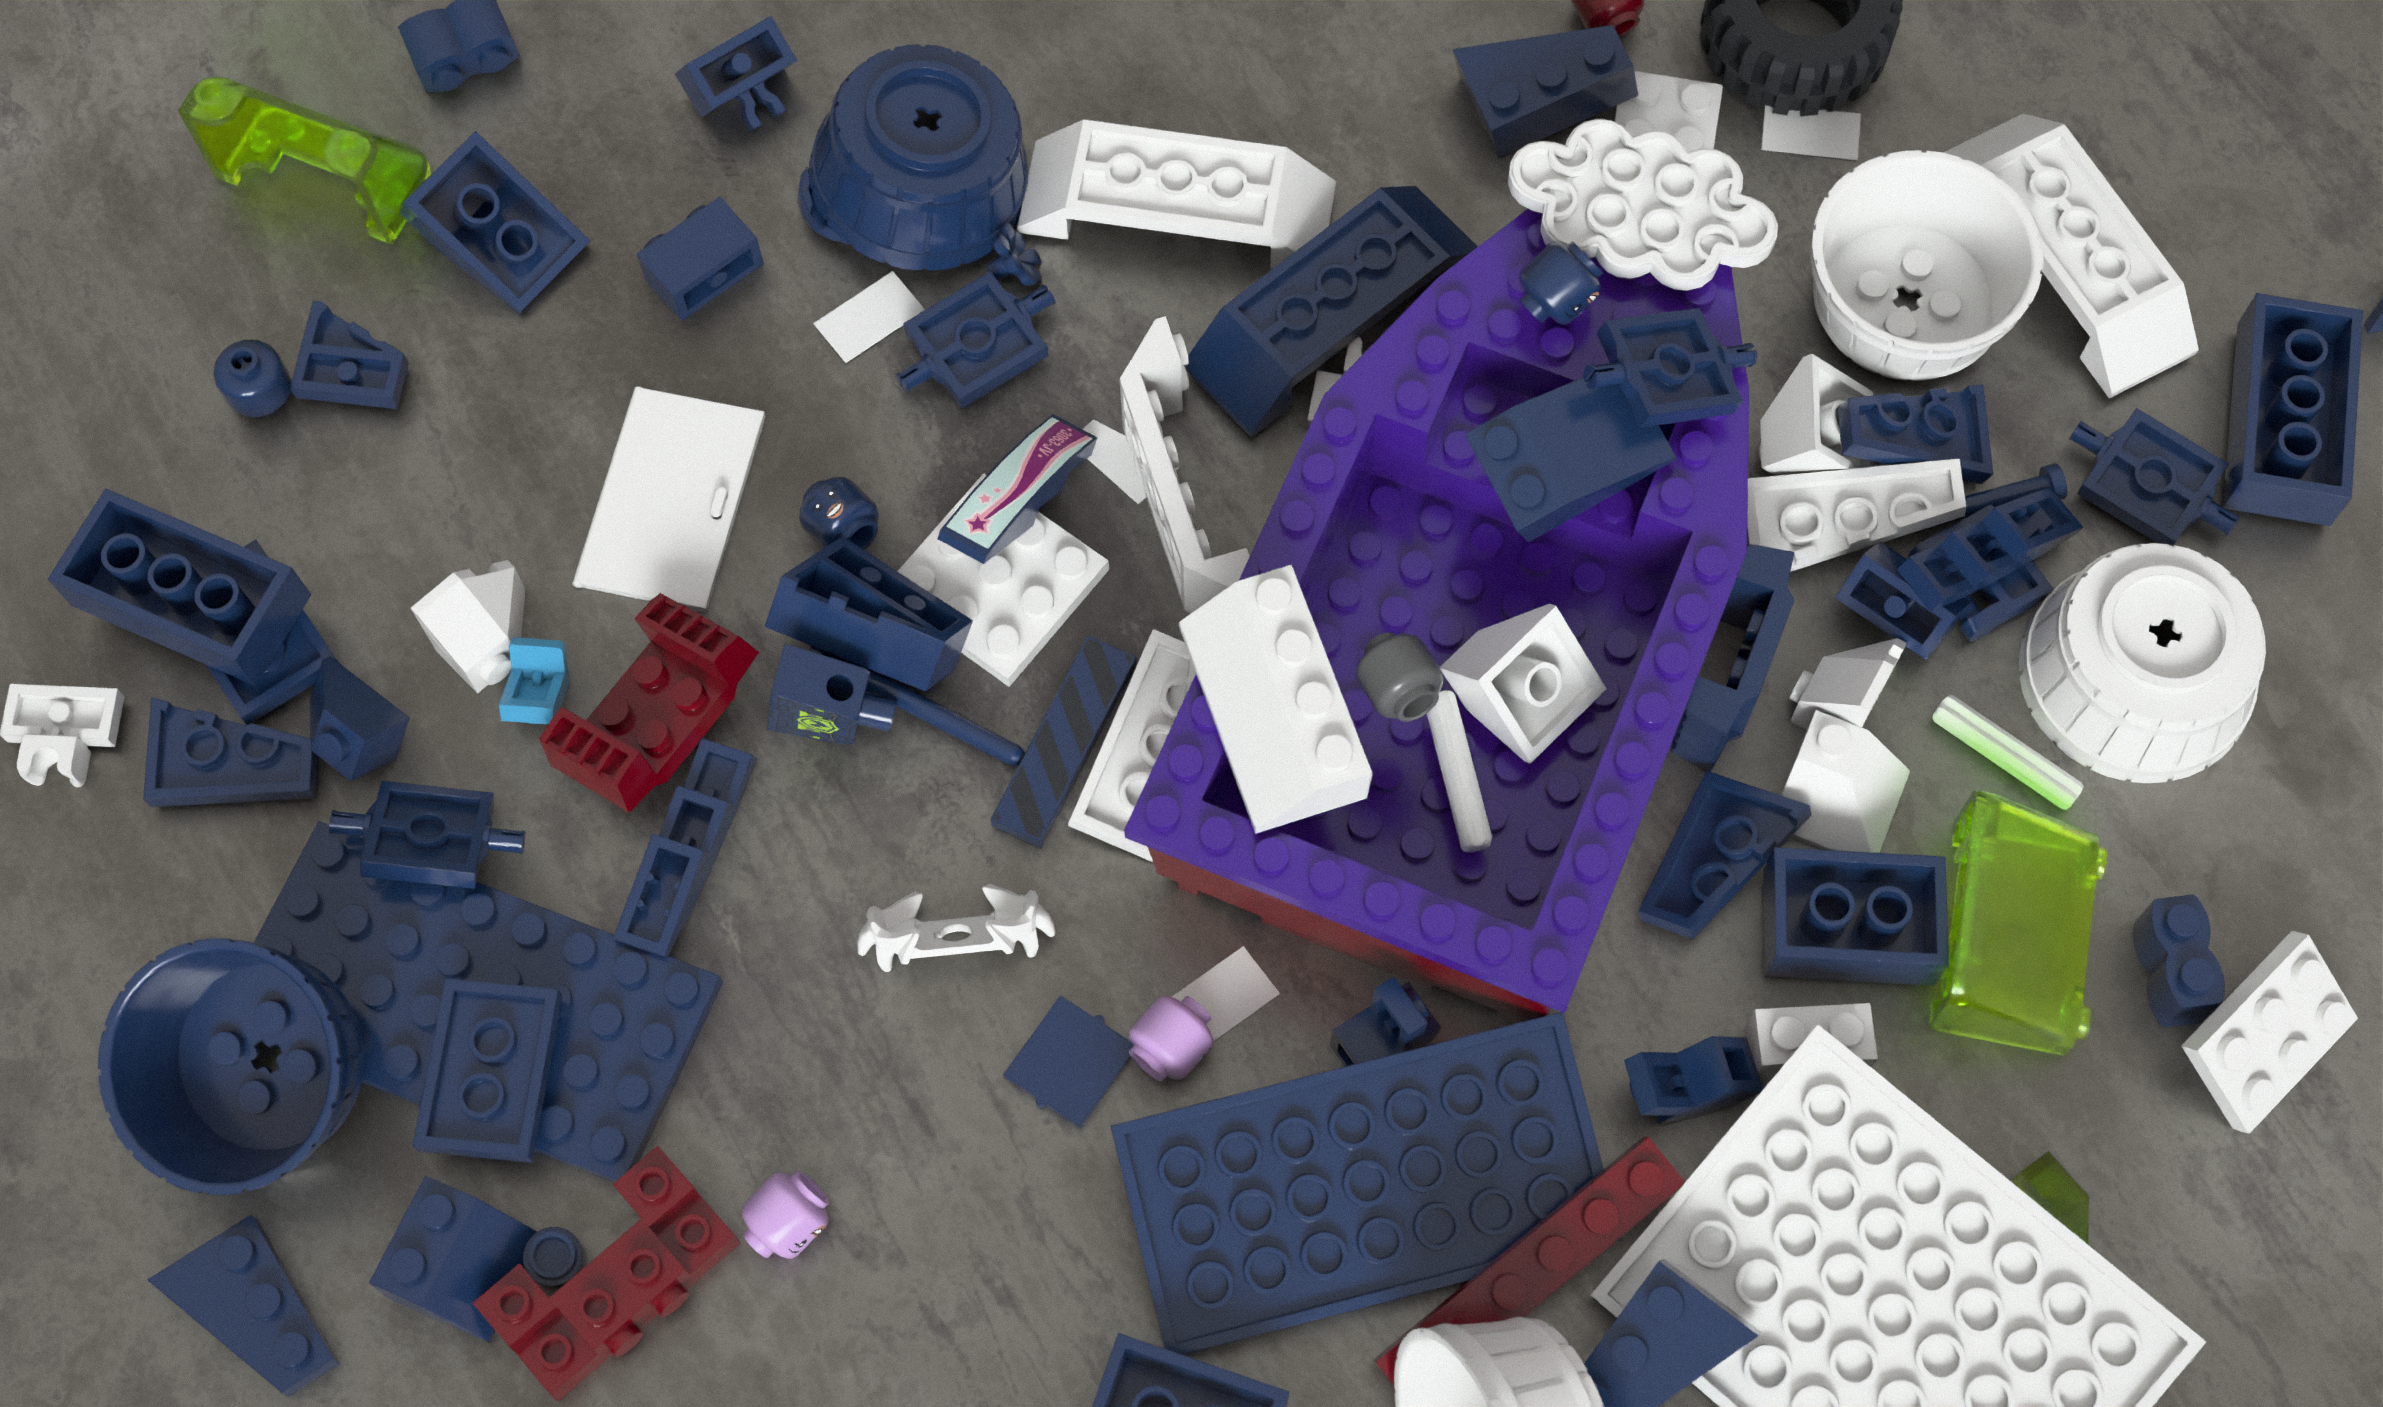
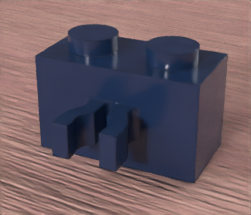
(737, 69)

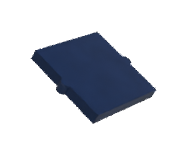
(1069, 1062)

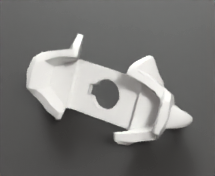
(899, 931)

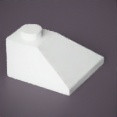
(1803, 422)
(1524, 679)
(1847, 783)

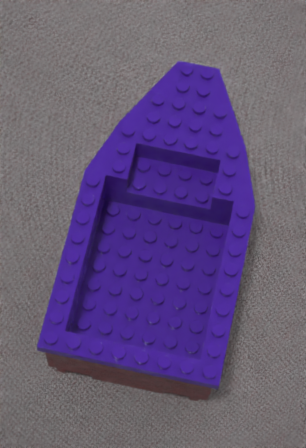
(1410, 538)

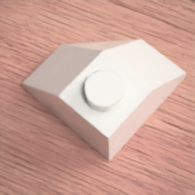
(474, 621)
(1846, 683)

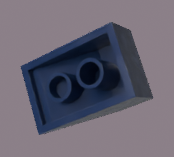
(493, 223)
(1565, 454)

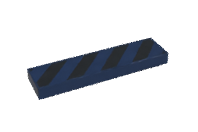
(1063, 741)

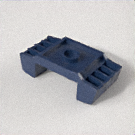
(1761, 607)

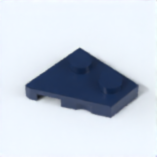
(346, 364)

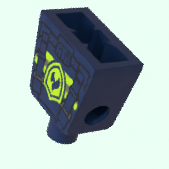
(824, 698)

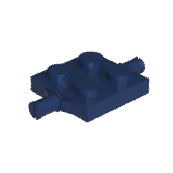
(976, 339)
(1670, 367)
(2153, 478)
(427, 834)

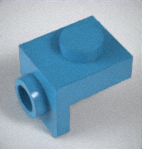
(535, 681)

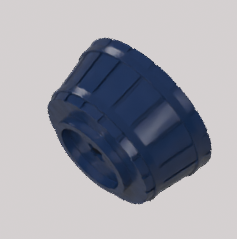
(913, 190)
(186, 1074)

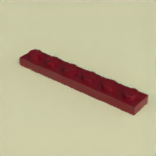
(1557, 1244)

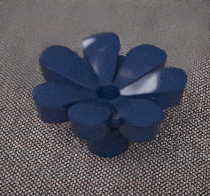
(1014, 258)

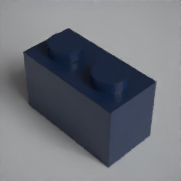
(700, 258)
(1888, 602)

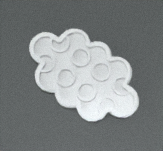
(1643, 203)

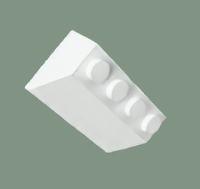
(1275, 701)

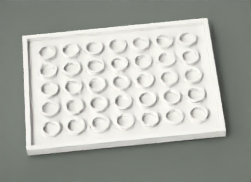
(1894, 1263)

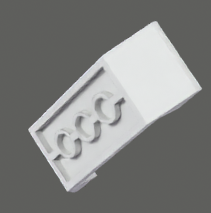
(1175, 186)
(2092, 252)
(1149, 391)

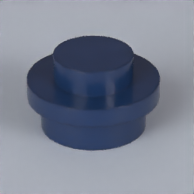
(553, 1256)

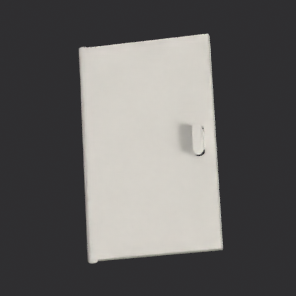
(665, 484)

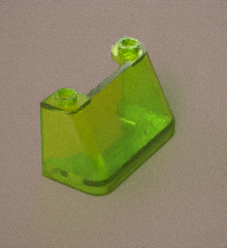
(253, 128)
(2019, 927)

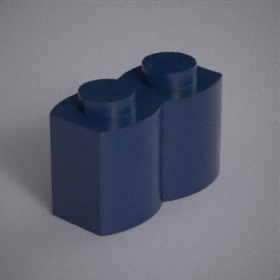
(457, 43)
(2183, 973)

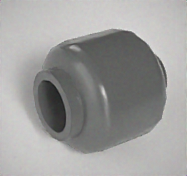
(1399, 676)

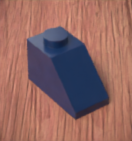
(352, 722)

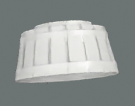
(1934, 231)
(2121, 697)
(1491, 1366)

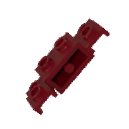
(620, 1289)

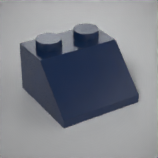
(449, 1256)

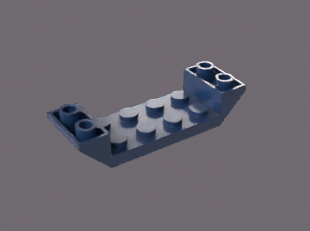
(1322, 301)

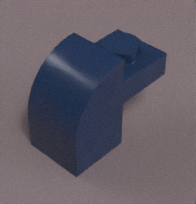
(1389, 1026)
(1694, 1080)

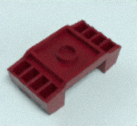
(654, 709)

